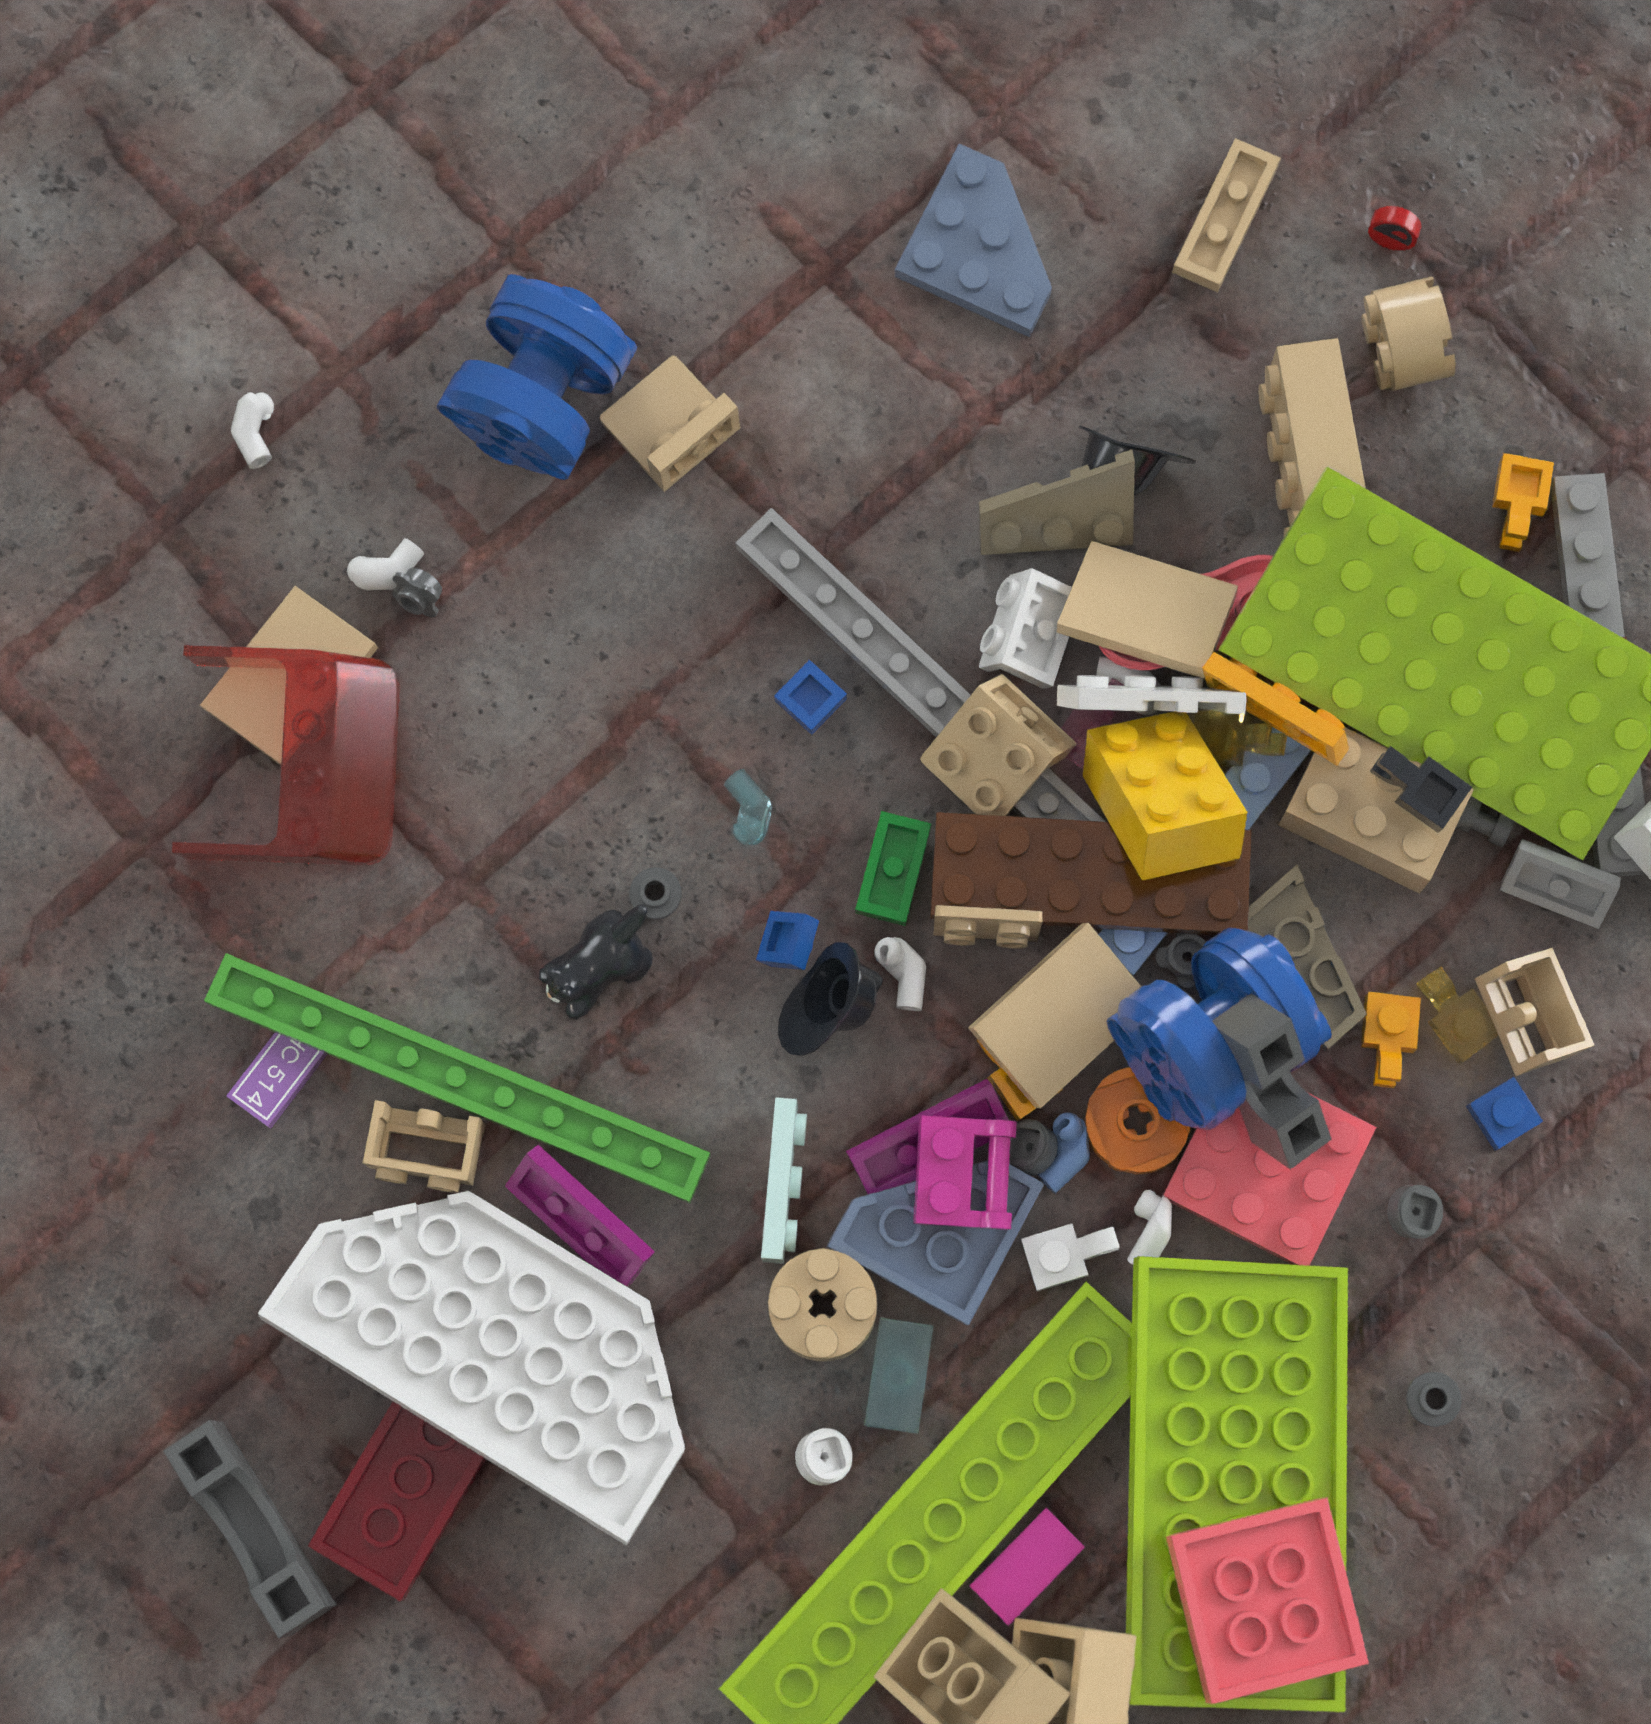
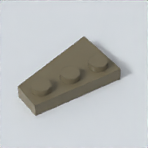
(1063, 514)
(1293, 920)

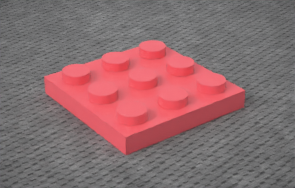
(1261, 1199)
(1266, 1600)

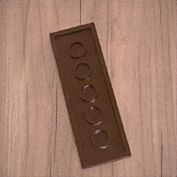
(1079, 876)

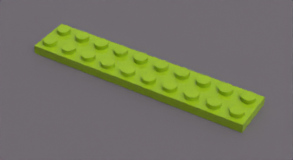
(942, 1519)

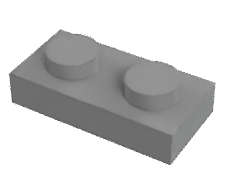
(1560, 884)

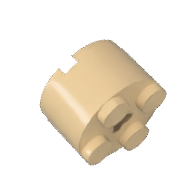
(1410, 334)
(822, 1274)

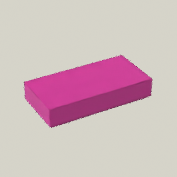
(1027, 1566)

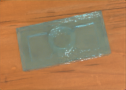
(899, 1375)

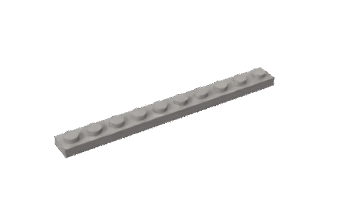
(881, 647)

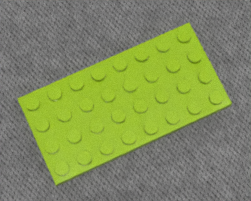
(1450, 662)
(1228, 1419)

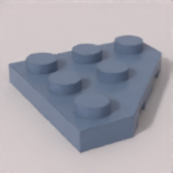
(978, 245)
(933, 1262)

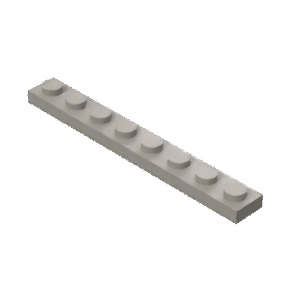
(1593, 590)

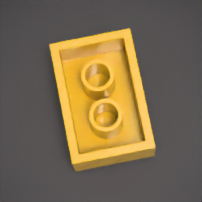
(1164, 794)

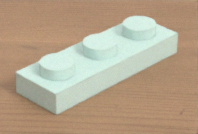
(783, 1181)

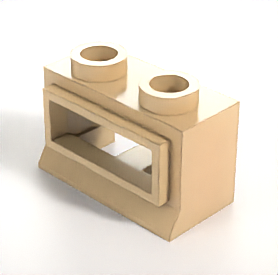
(1547, 1004)
(426, 1125)

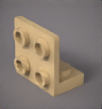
(670, 422)
(996, 748)
(1007, 926)

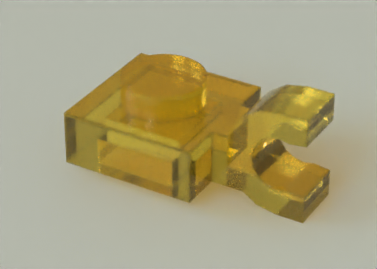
(1231, 736)
(1461, 1021)

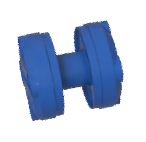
(556, 343)
(1179, 1049)

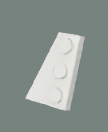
(1141, 692)

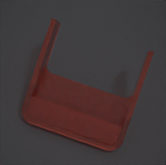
(333, 760)

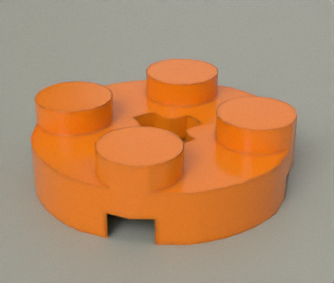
(1124, 1148)

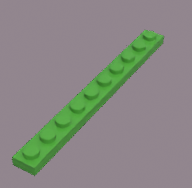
(458, 1078)

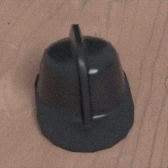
(1148, 461)
(829, 998)

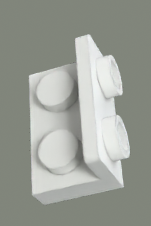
(1025, 628)

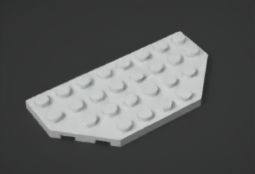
(495, 1347)

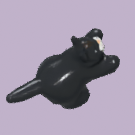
(603, 955)

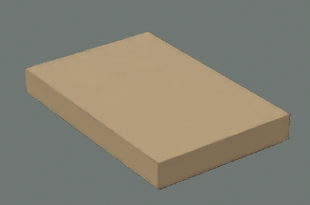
(1147, 609)
(254, 698)
(1056, 1015)

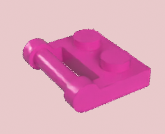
(946, 1172)

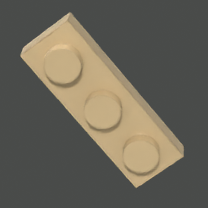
(1226, 215)

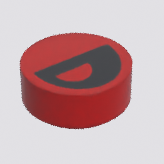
(1394, 228)

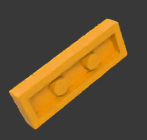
(1279, 708)

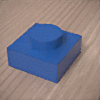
(810, 697)
(787, 940)
(1504, 1113)

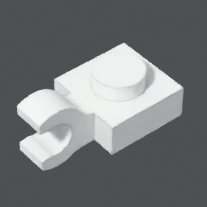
(1059, 1256)

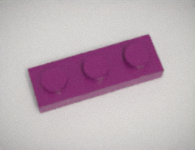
(892, 1155)
(578, 1217)

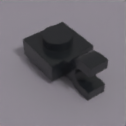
(1428, 791)

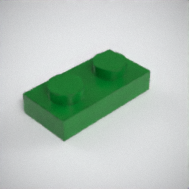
(893, 868)

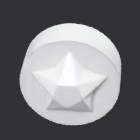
(823, 1456)

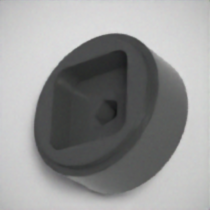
(1033, 1147)
(1415, 1211)

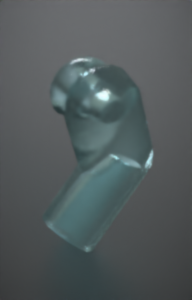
(754, 810)

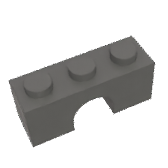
(1276, 1108)

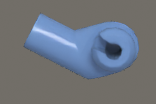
(1071, 1154)

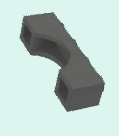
(236, 1501)

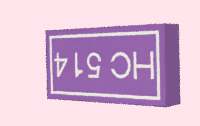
(275, 1078)

